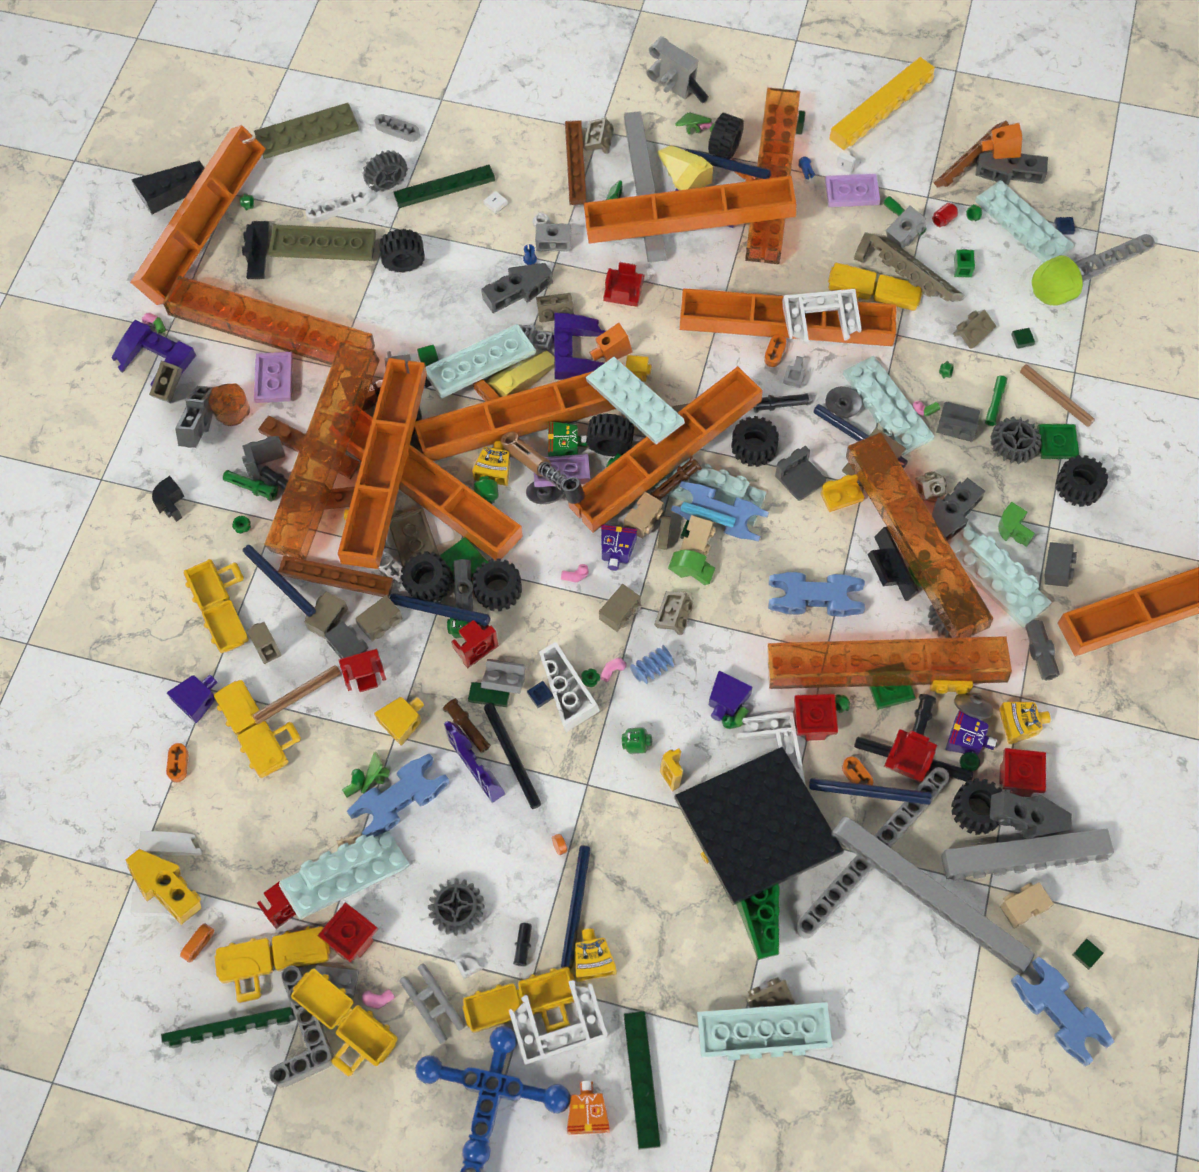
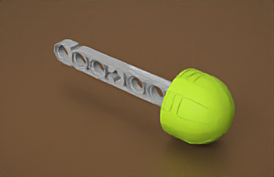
(1061, 279)

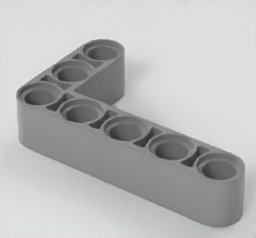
(307, 1030)

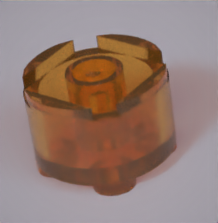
(229, 404)

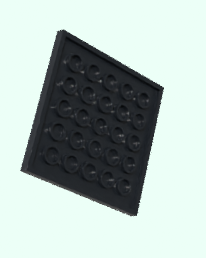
(758, 825)

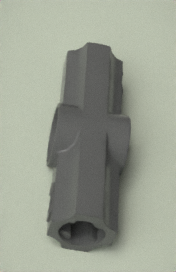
(462, 576)
(1042, 650)

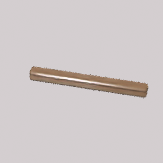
(1057, 395)
(296, 694)

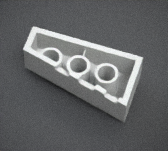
(569, 692)

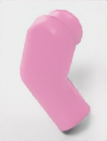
(577, 575)
(617, 663)
(377, 1001)

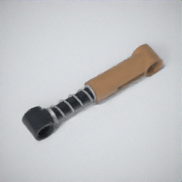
(541, 466)

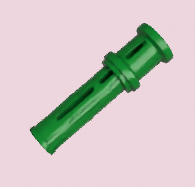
(257, 487)

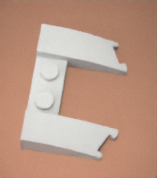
(841, 300)
(775, 726)
(160, 845)
(539, 1047)

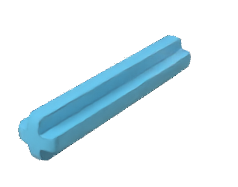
(708, 514)

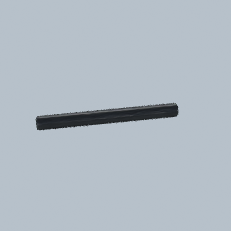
(883, 750)
(512, 756)

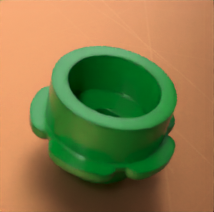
(247, 201)
(974, 213)
(946, 369)
(241, 520)
(590, 682)
(842, 703)

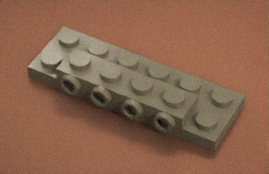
(914, 270)

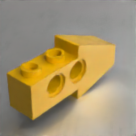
(148, 874)

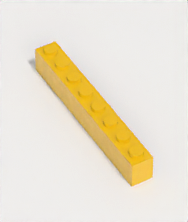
(882, 103)

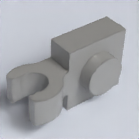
(795, 374)

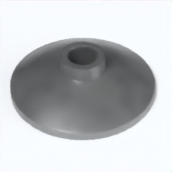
(843, 396)
(543, 495)
(973, 705)

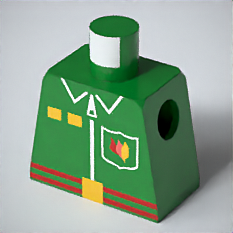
(564, 439)

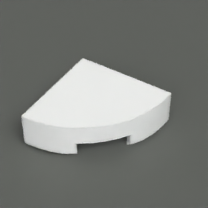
(467, 966)

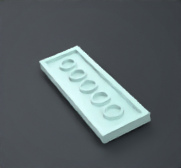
(479, 361)
(635, 400)

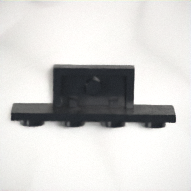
(256, 248)
(891, 566)

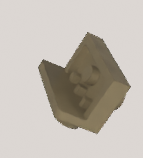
(975, 328)
(774, 994)

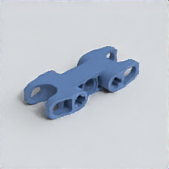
(741, 510)
(816, 594)
(387, 804)
(1072, 1023)

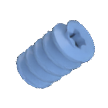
(652, 664)

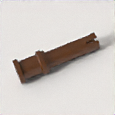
(683, 473)
(462, 719)

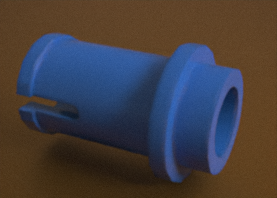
(805, 165)
(529, 257)

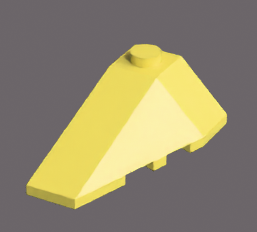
(686, 168)
(521, 375)

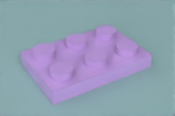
(852, 190)
(273, 377)
(569, 465)

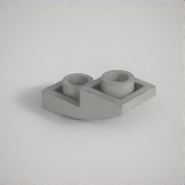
(538, 339)

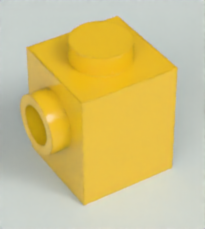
(639, 366)

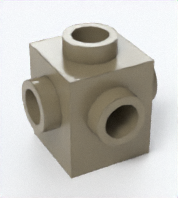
(931, 485)

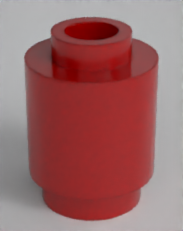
(945, 215)

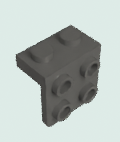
(958, 421)
(261, 452)
(799, 474)

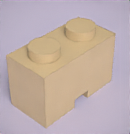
(646, 514)
(699, 535)
(1021, 906)

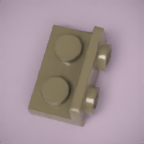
(598, 135)
(553, 304)
(674, 611)

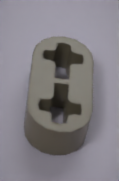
(863, 247)
(664, 532)

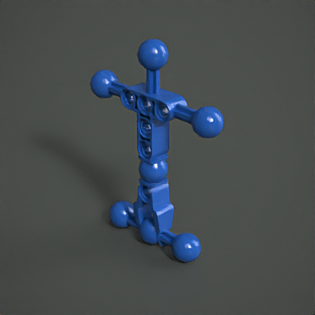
(502, 1041)

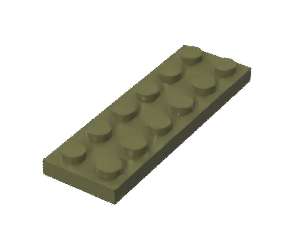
(307, 130)
(322, 242)

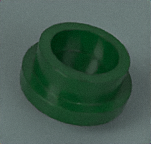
(969, 761)

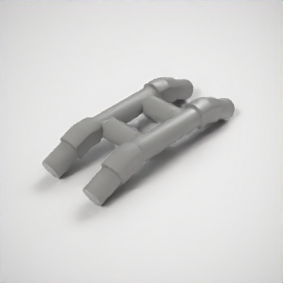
(445, 1005)

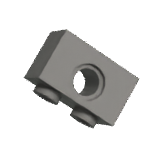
(910, 218)
(553, 237)

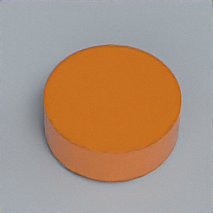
(559, 844)

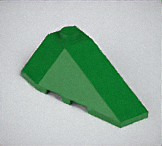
(761, 921)

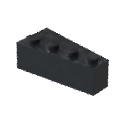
(167, 186)

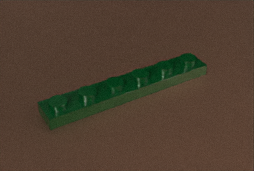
(444, 186)
(219, 1029)
(641, 1081)

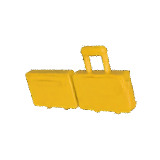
(885, 290)
(216, 604)
(256, 739)
(258, 958)
(543, 991)
(355, 1027)

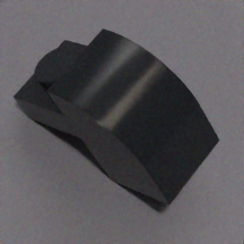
(165, 496)

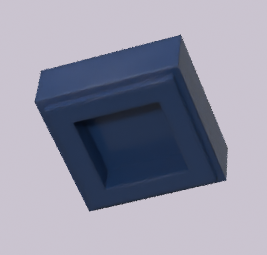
(1065, 225)
(540, 694)

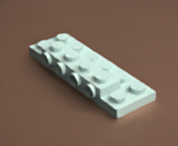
(1023, 222)
(888, 404)
(727, 487)
(999, 576)
(343, 873)
(764, 1031)

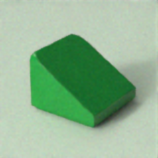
(615, 191)
(427, 355)

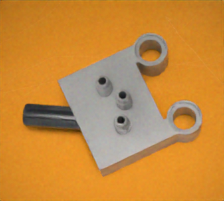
(675, 70)

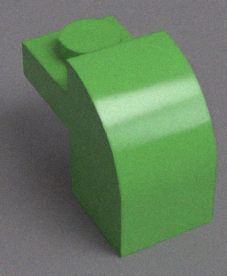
(1011, 525)
(693, 564)

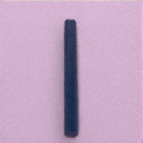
(734, 165)
(846, 427)
(279, 580)
(440, 609)
(870, 791)
(575, 907)

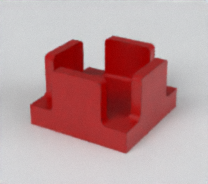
(623, 285)
(478, 643)
(363, 669)
(815, 716)
(911, 755)
(1023, 772)
(280, 909)
(348, 933)

